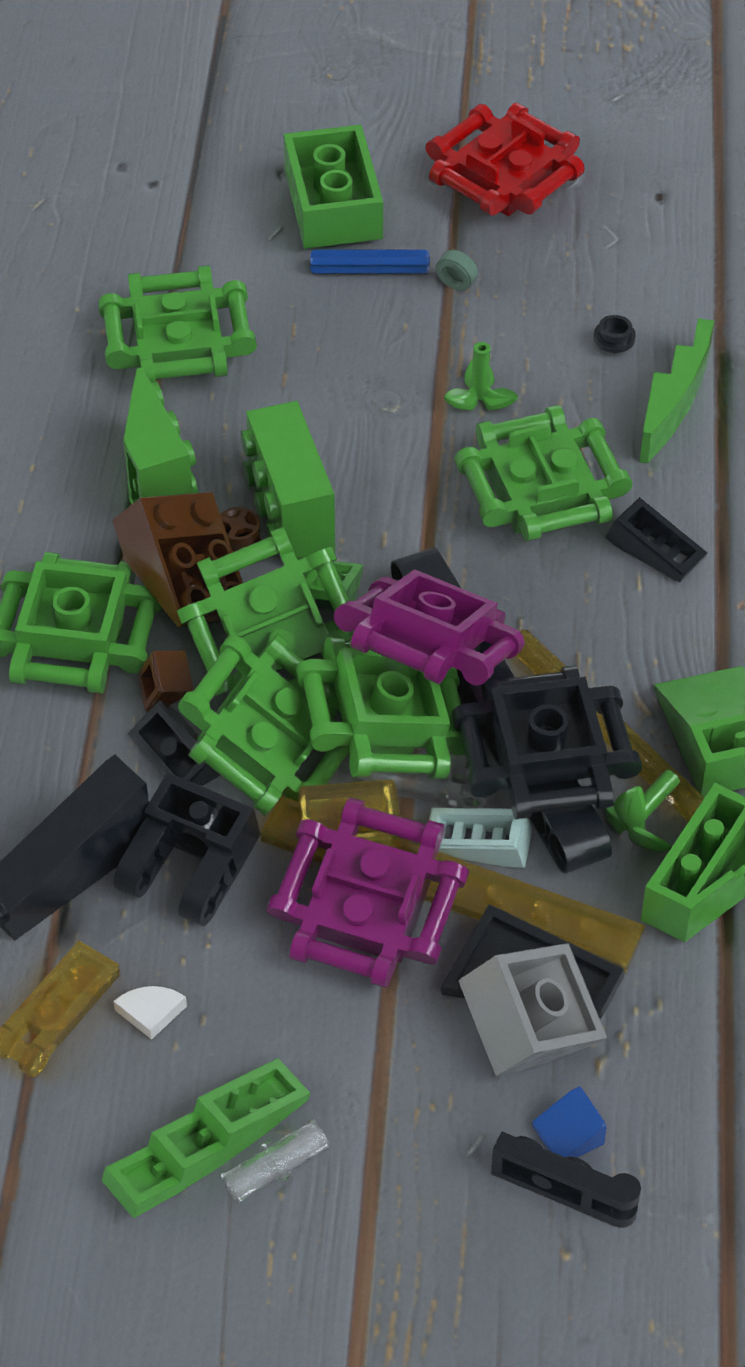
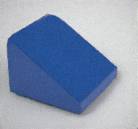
(571, 1125)

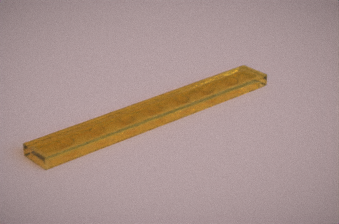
(575, 922)

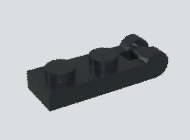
(566, 1180)

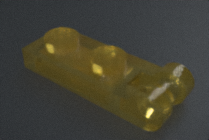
(57, 1007)

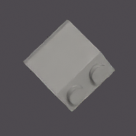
(531, 1008)

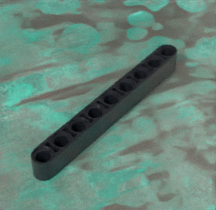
(570, 834)

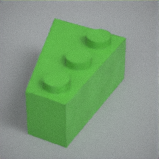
(701, 870)

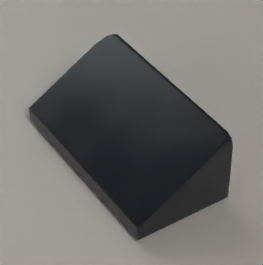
(167, 742)

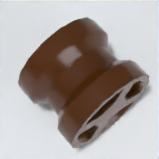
(241, 527)

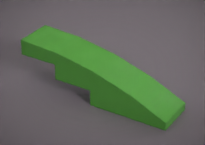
(674, 393)
(207, 1138)

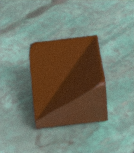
(164, 678)

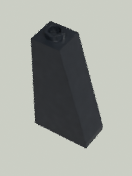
(72, 847)

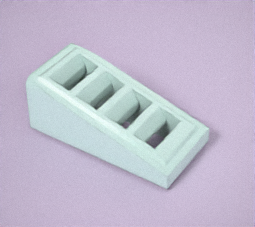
(491, 851)

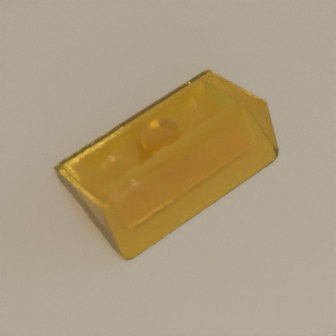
(327, 802)

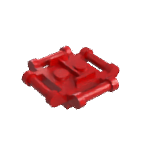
(508, 162)

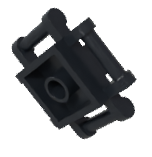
(547, 735)

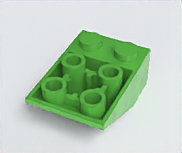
(154, 452)
(708, 725)

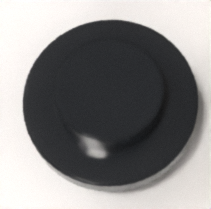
(614, 334)

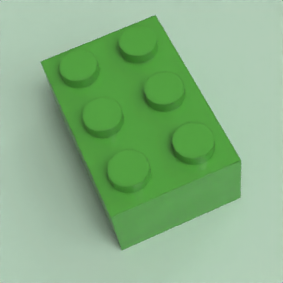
(333, 186)
(289, 477)

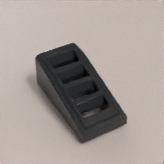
(653, 524)

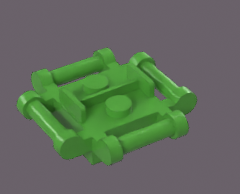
(177, 330)
(542, 473)
(266, 604)
(73, 615)
(383, 712)
(261, 726)

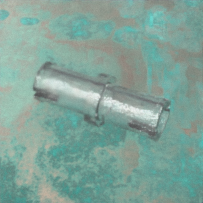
(275, 1161)

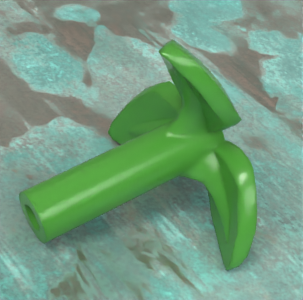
(479, 379)
(635, 807)

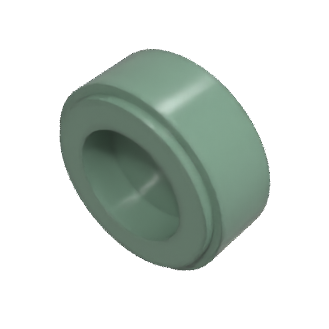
(456, 270)

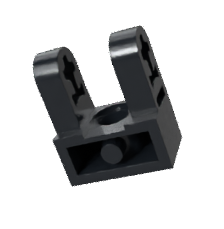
(196, 823)

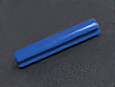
(369, 261)

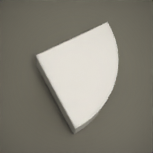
(150, 1008)

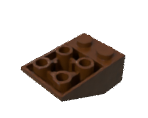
(165, 541)

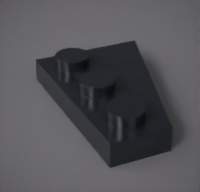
(504, 933)

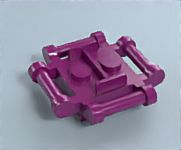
(430, 627)
(368, 893)

